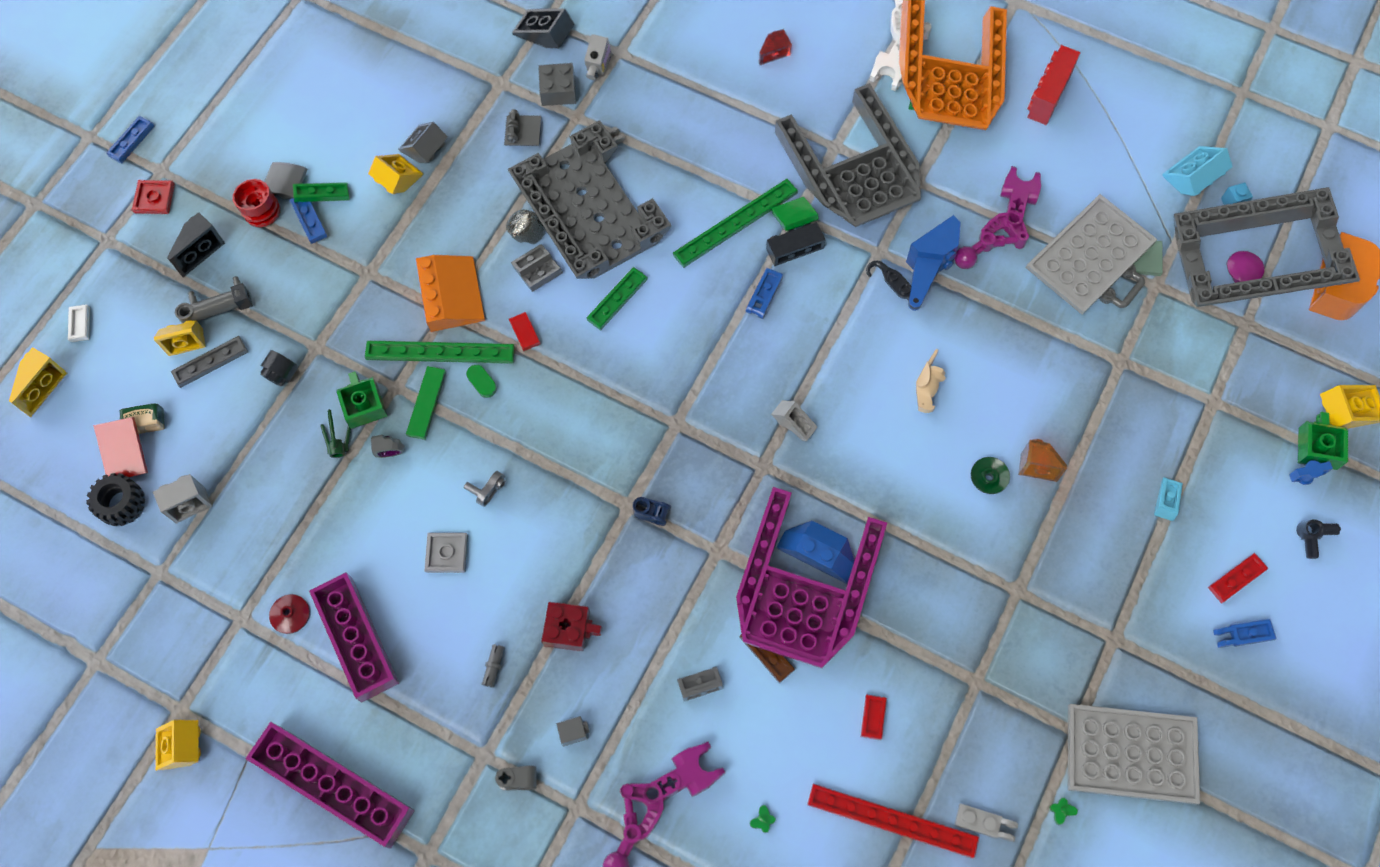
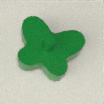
(1062, 810)
(763, 820)

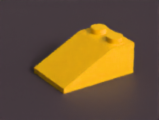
(35, 381)
(1352, 405)

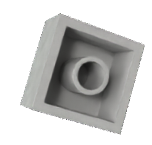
(182, 498)

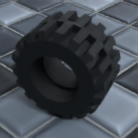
(103, 492)

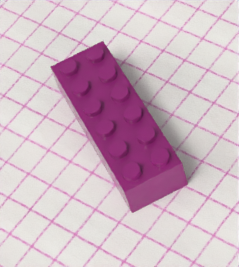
(353, 637)

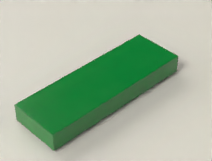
(320, 192)

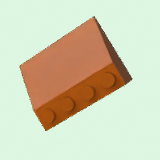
(449, 291)

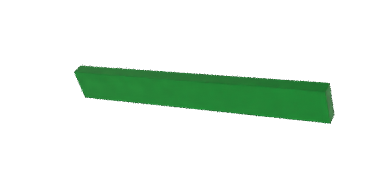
(734, 223)
(440, 352)

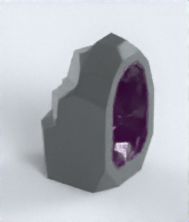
(386, 446)

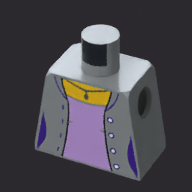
(597, 56)

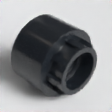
(278, 368)

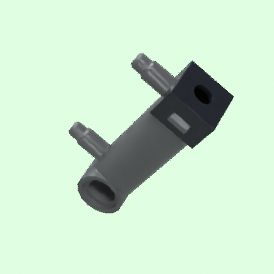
(236, 298)

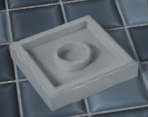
(446, 552)

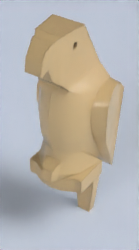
(928, 384)

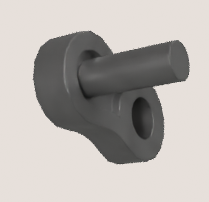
(485, 495)

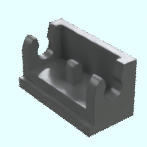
(700, 684)

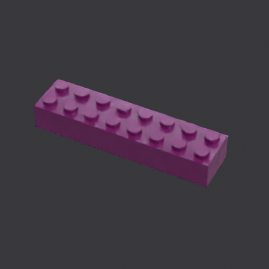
(330, 785)

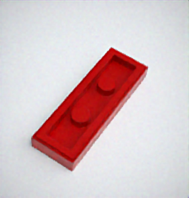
(1238, 578)

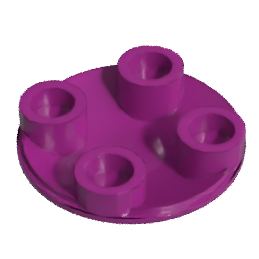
(1245, 266)

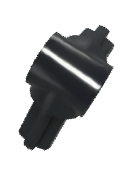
(1318, 530)

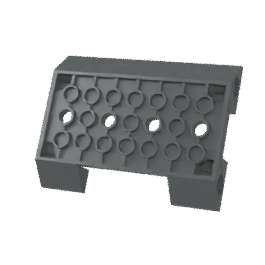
(571, 216)

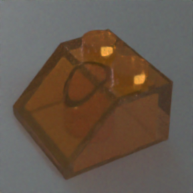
(1041, 461)

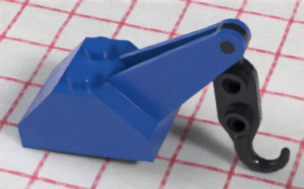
(926, 258)

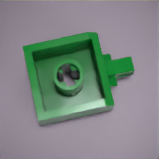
(361, 401)
(1322, 442)

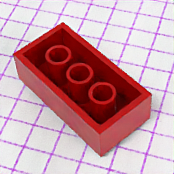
(1052, 84)

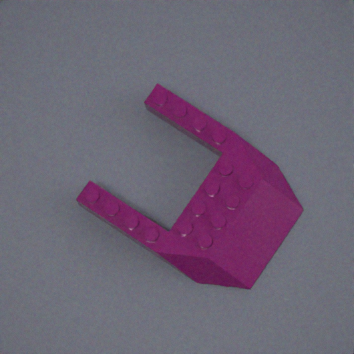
(798, 613)

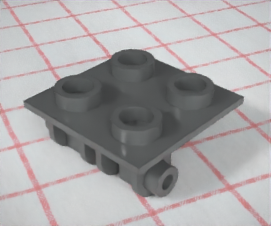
(522, 129)

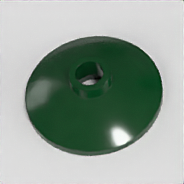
(993, 467)

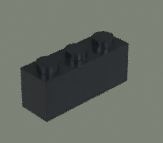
(795, 243)

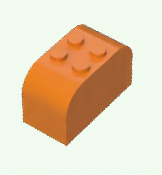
(1347, 299)

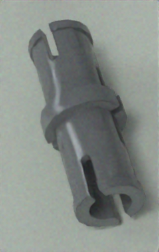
(493, 666)

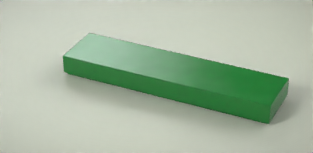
(616, 298)
(426, 403)

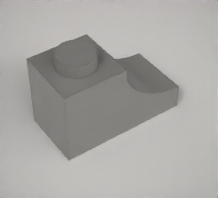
(795, 419)

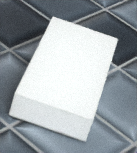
(78, 323)

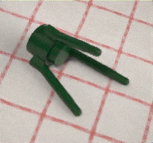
(335, 447)

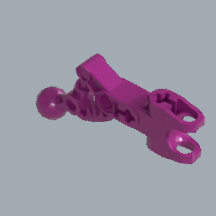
(1019, 194)
(687, 774)

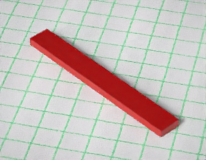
(893, 821)

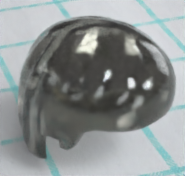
(525, 227)

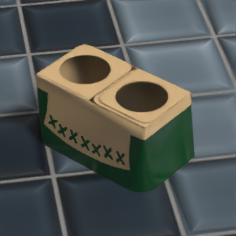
(147, 417)

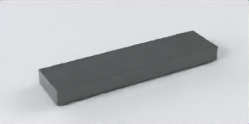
(209, 361)

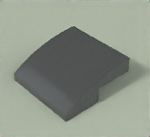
(283, 176)
(536, 267)

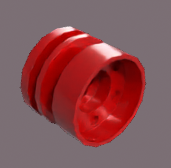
(256, 203)

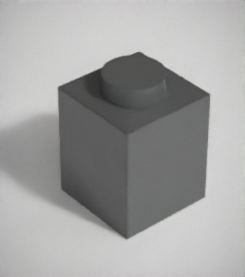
(572, 731)

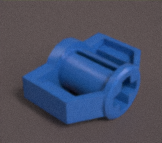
(1311, 470)

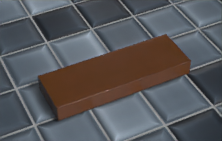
(773, 662)

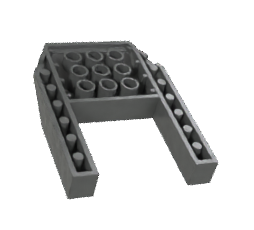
(866, 183)

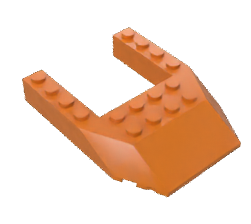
(949, 88)

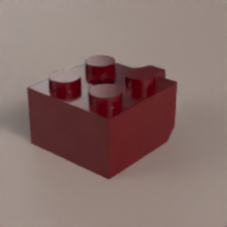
(574, 636)

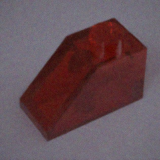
(775, 47)

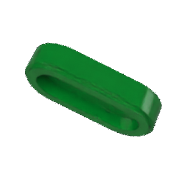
(481, 381)

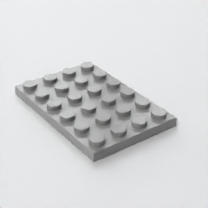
(1091, 254)
(1133, 754)

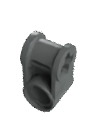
(521, 778)

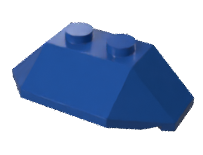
(819, 549)

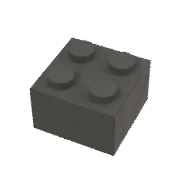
(557, 84)

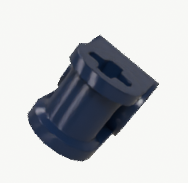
(652, 510)

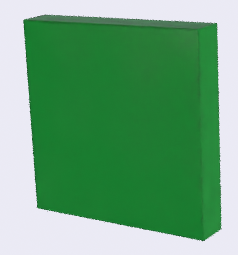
(794, 213)

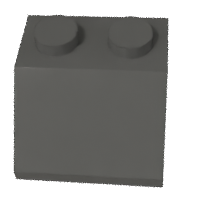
(424, 142)

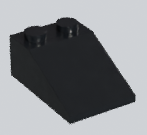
(544, 27)
(194, 244)

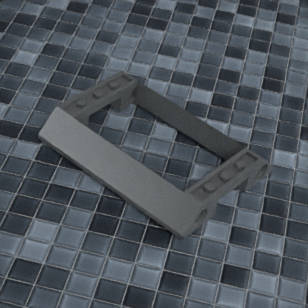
(1310, 204)

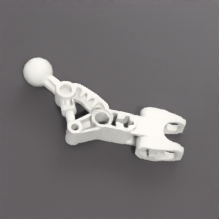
(889, 63)

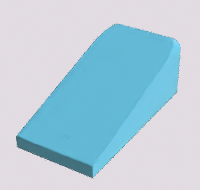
(1168, 499)

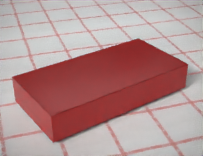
(524, 331)
(873, 717)

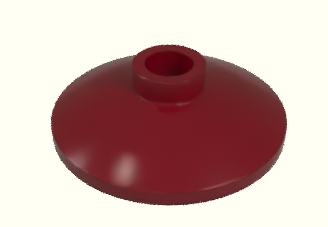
(295, 619)

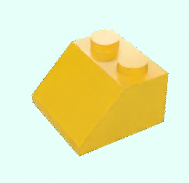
(394, 173)
(180, 338)
(177, 744)

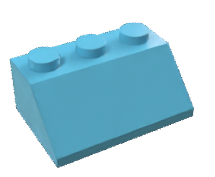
(1198, 169)

